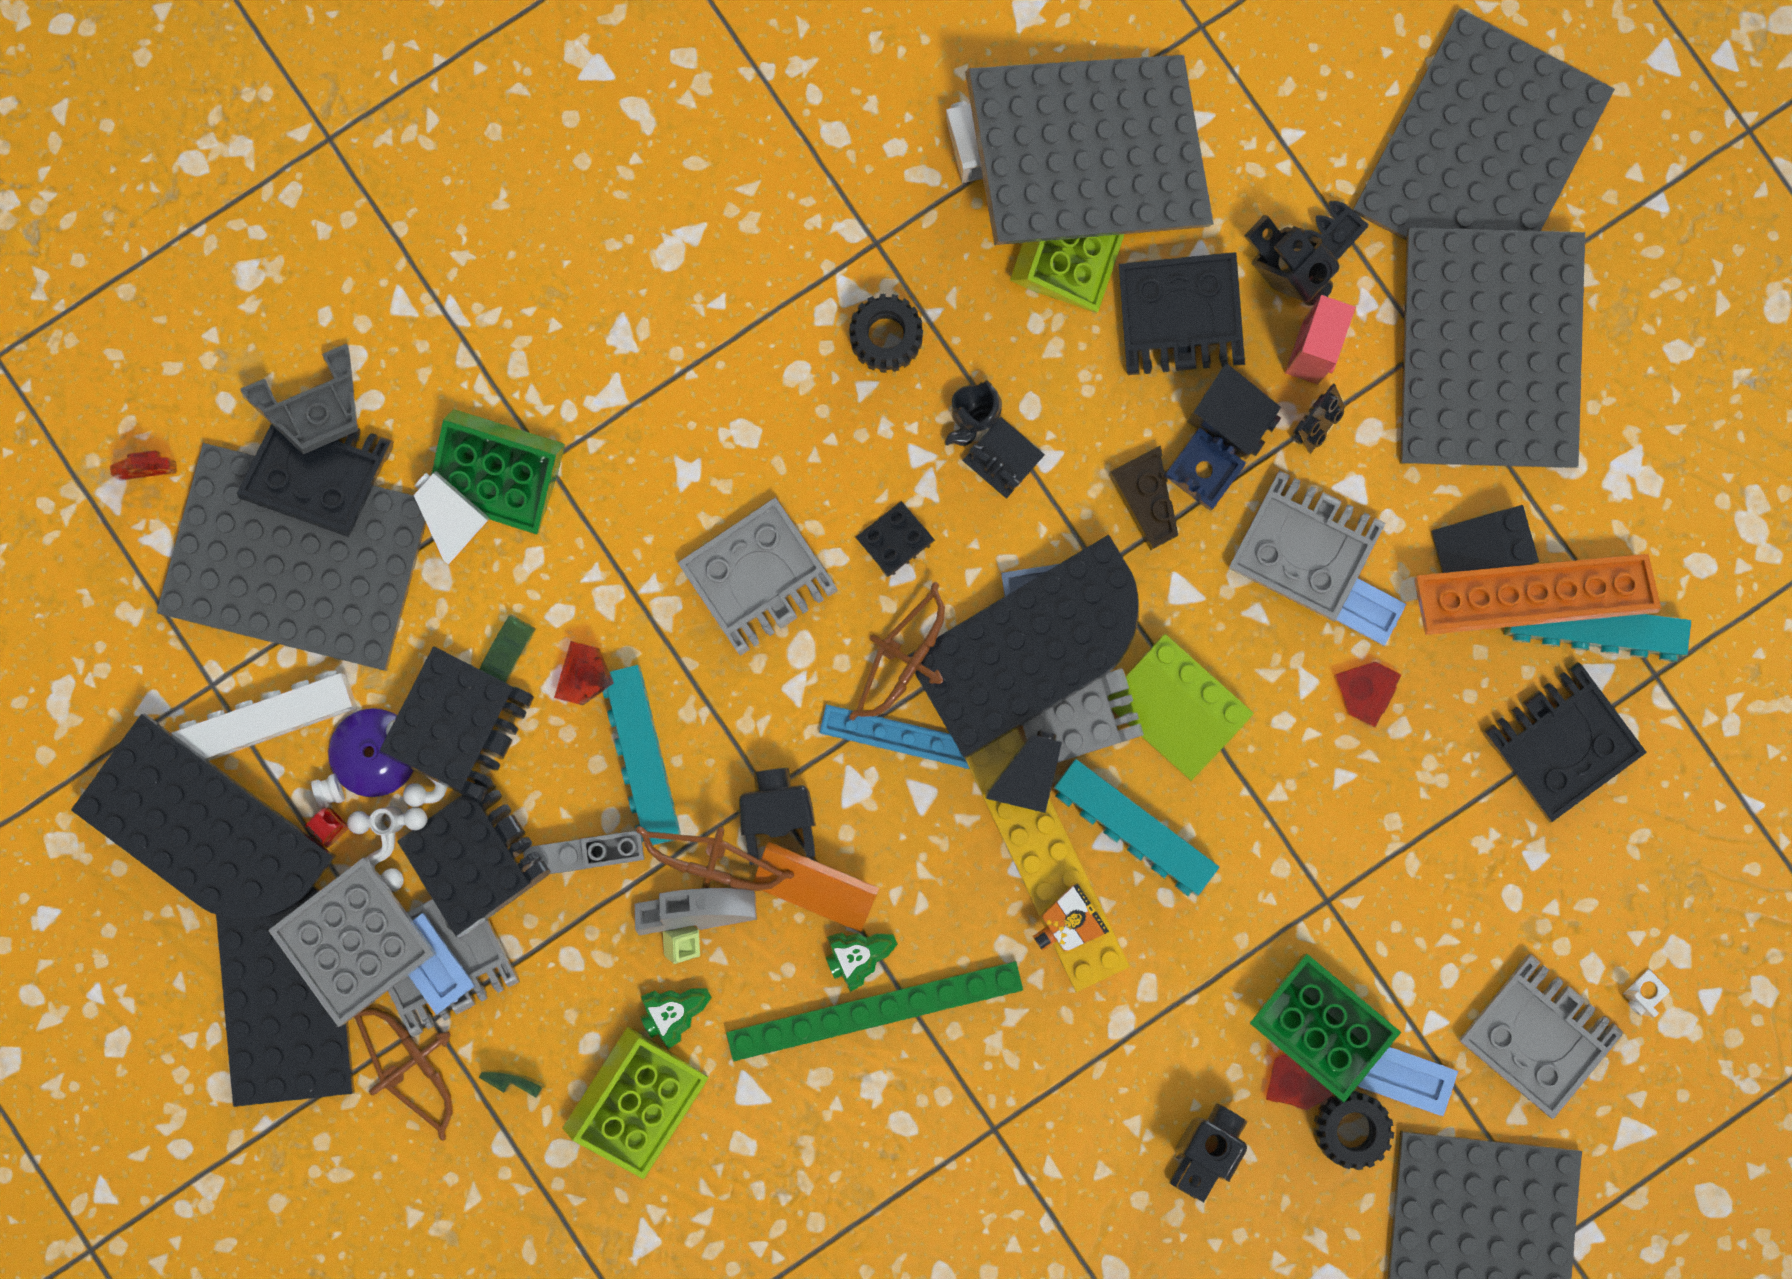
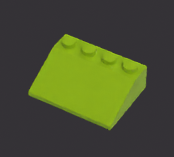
(1069, 268)
(1181, 707)
(634, 1103)

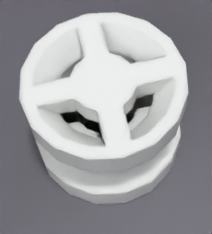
(327, 791)

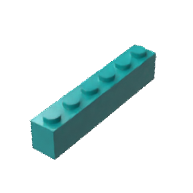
(1633, 633)
(641, 753)
(1136, 828)

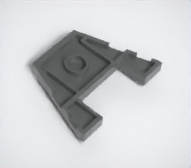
(316, 414)

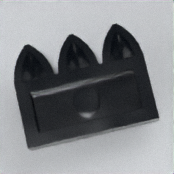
(1342, 231)

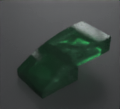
(507, 648)
(504, 1079)

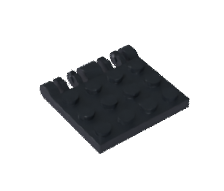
(1181, 307)
(318, 486)
(450, 722)
(1568, 746)
(469, 860)

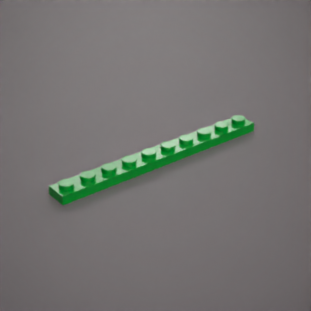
(874, 1011)

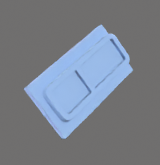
(1371, 612)
(442, 976)
(1411, 1081)

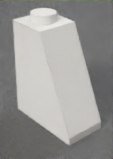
(964, 141)
(448, 514)

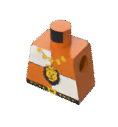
(1070, 921)

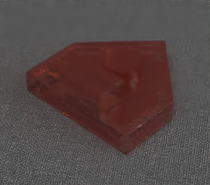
(143, 465)
(582, 674)
(1367, 691)
(1294, 1085)

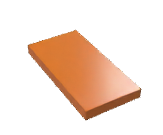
(818, 887)

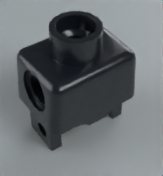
(1307, 258)
(776, 810)
(1207, 1167)

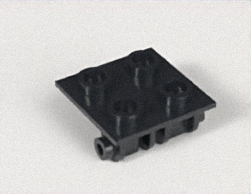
(1325, 412)
(1003, 457)
(895, 539)

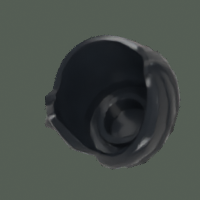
(973, 411)

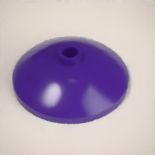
(347, 757)

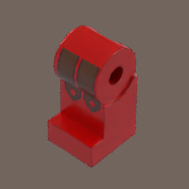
(327, 826)

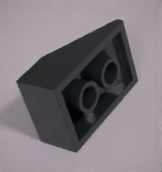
(1486, 542)

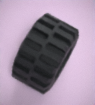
(879, 309)
(1376, 1142)

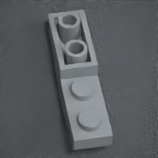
(590, 852)
(697, 907)

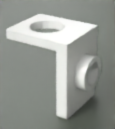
(1640, 1004)

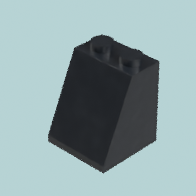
(1236, 412)
(1029, 774)

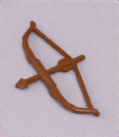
(892, 649)
(715, 849)
(394, 1074)

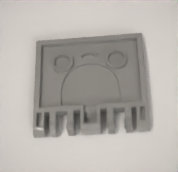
(1305, 551)
(754, 571)
(1086, 718)
(476, 952)
(1537, 1041)

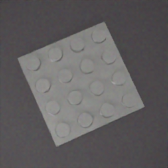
(352, 942)

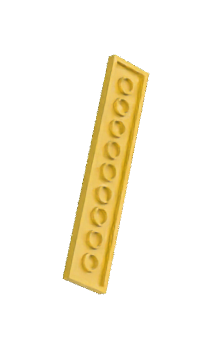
(1046, 864)

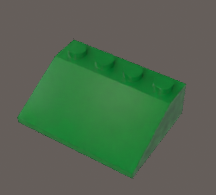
(499, 468)
(1324, 1027)

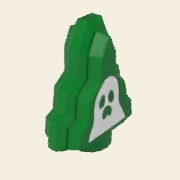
(856, 956)
(672, 1012)

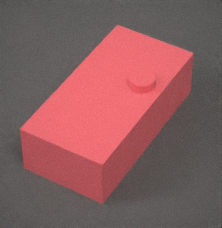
(1320, 340)

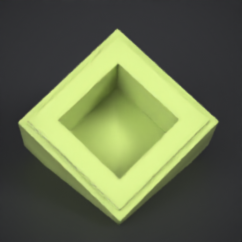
(681, 944)

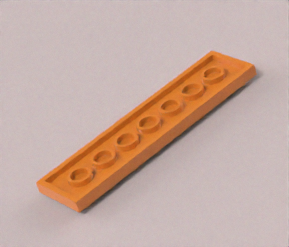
(1537, 594)

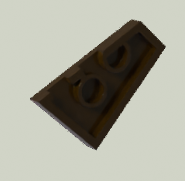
(1146, 496)

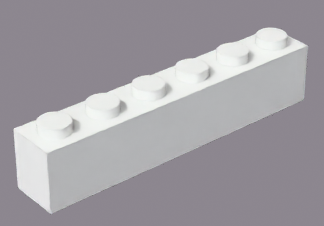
(269, 718)

